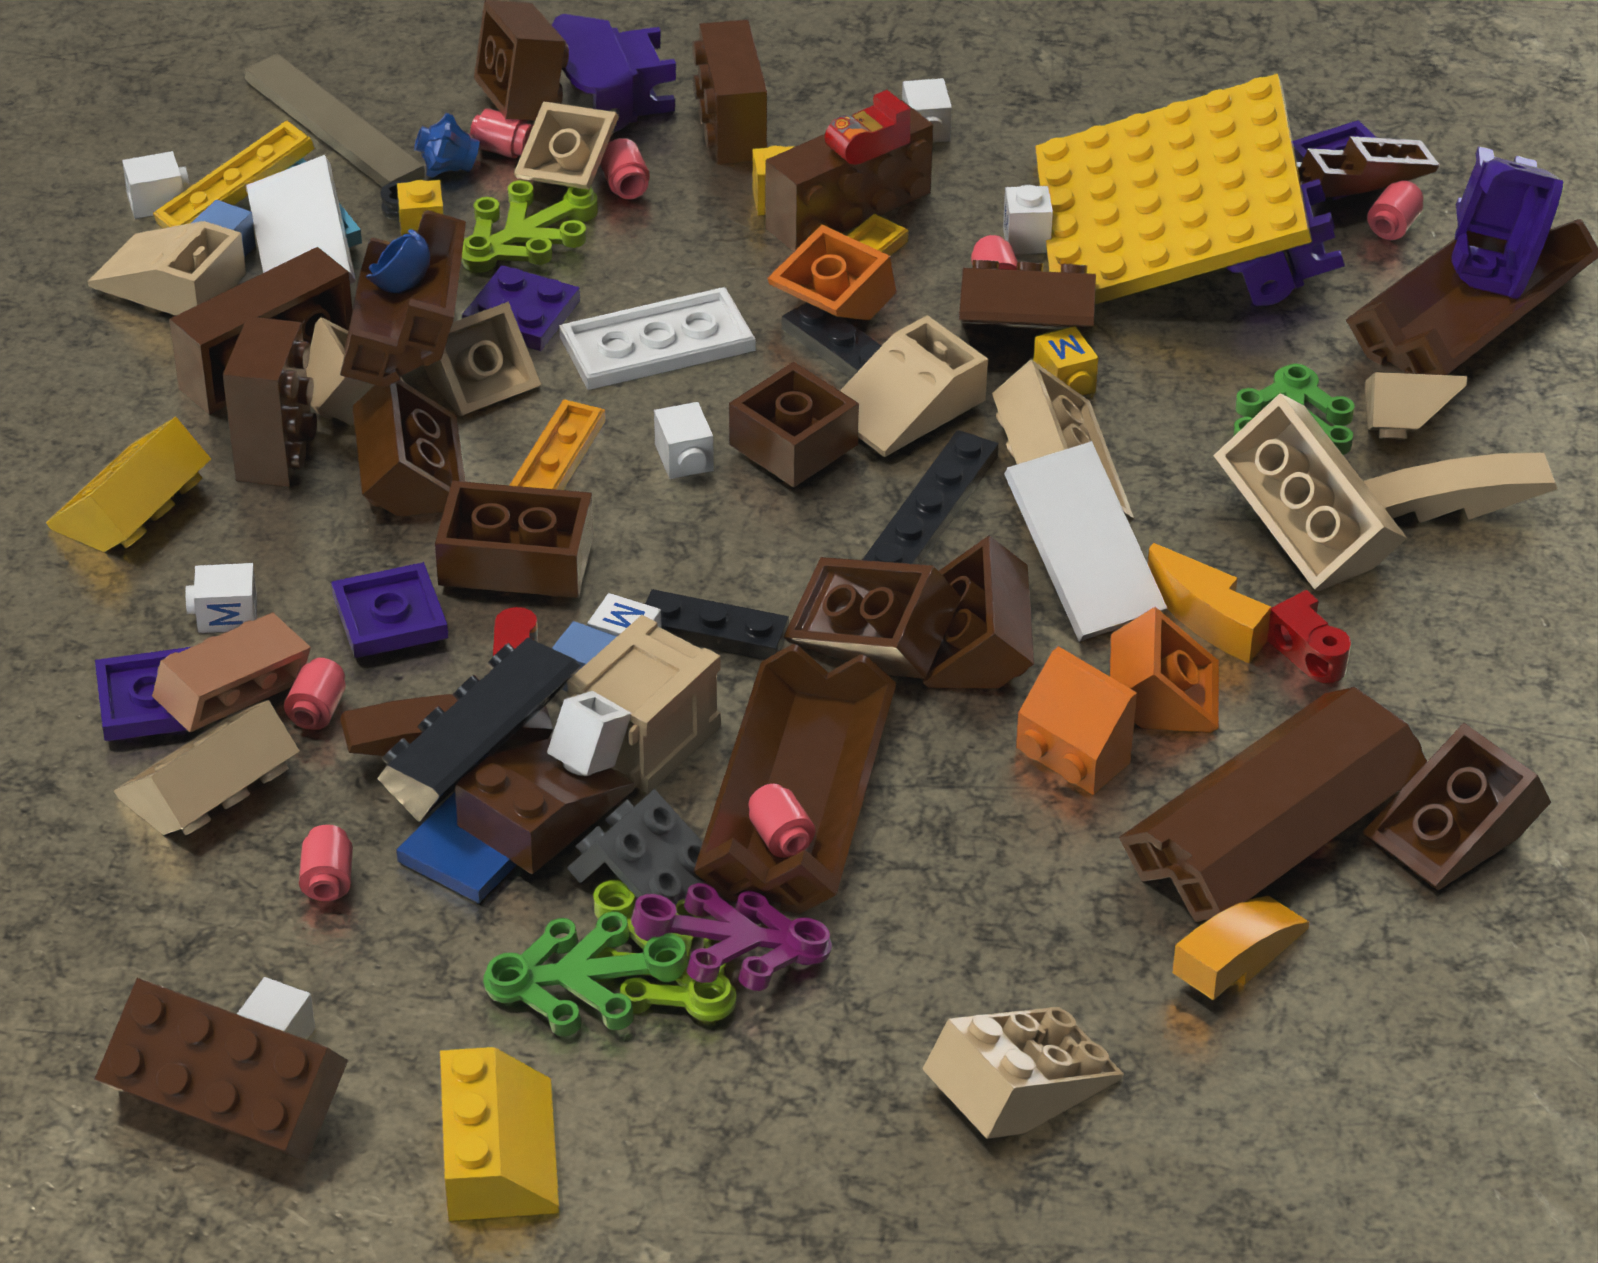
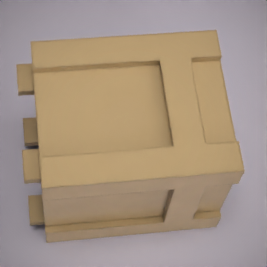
(665, 688)

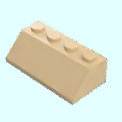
(1048, 417)
(1309, 495)

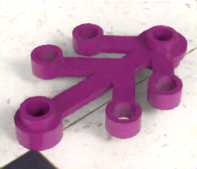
(793, 941)

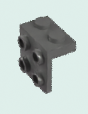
(644, 848)

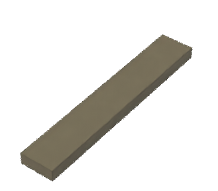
(333, 121)

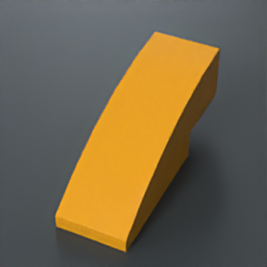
(1209, 603)
(1236, 944)

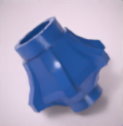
(446, 147)

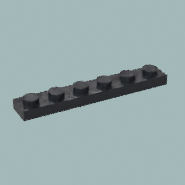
(935, 500)

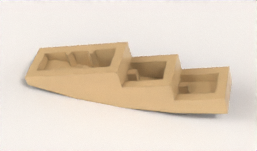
(1470, 483)

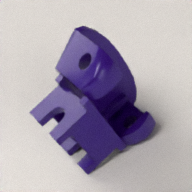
(616, 67)
(1507, 203)
(1304, 260)

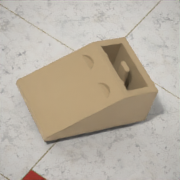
(174, 266)
(916, 385)
(1018, 1068)

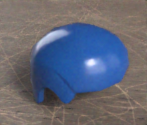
(401, 264)

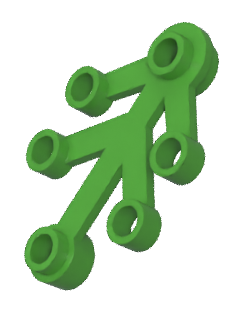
(1302, 386)
(521, 977)

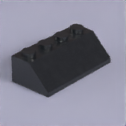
(476, 725)

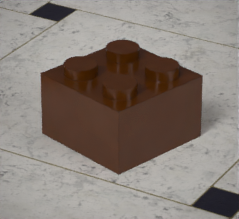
(793, 424)

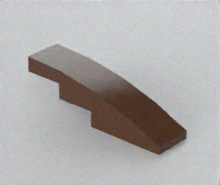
(1366, 165)
(381, 726)

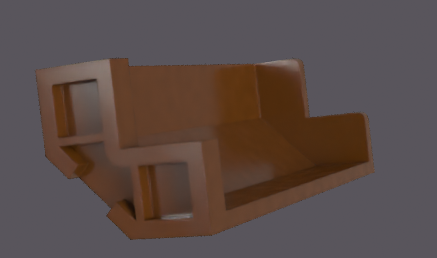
(1438, 321)
(408, 329)
(818, 741)
(1276, 802)

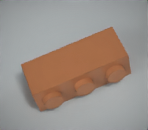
(230, 671)

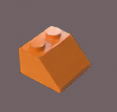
(837, 275)
(1169, 672)
(1077, 722)

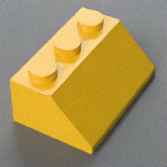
(133, 489)
(497, 1136)

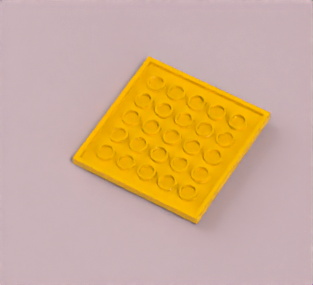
(1176, 190)

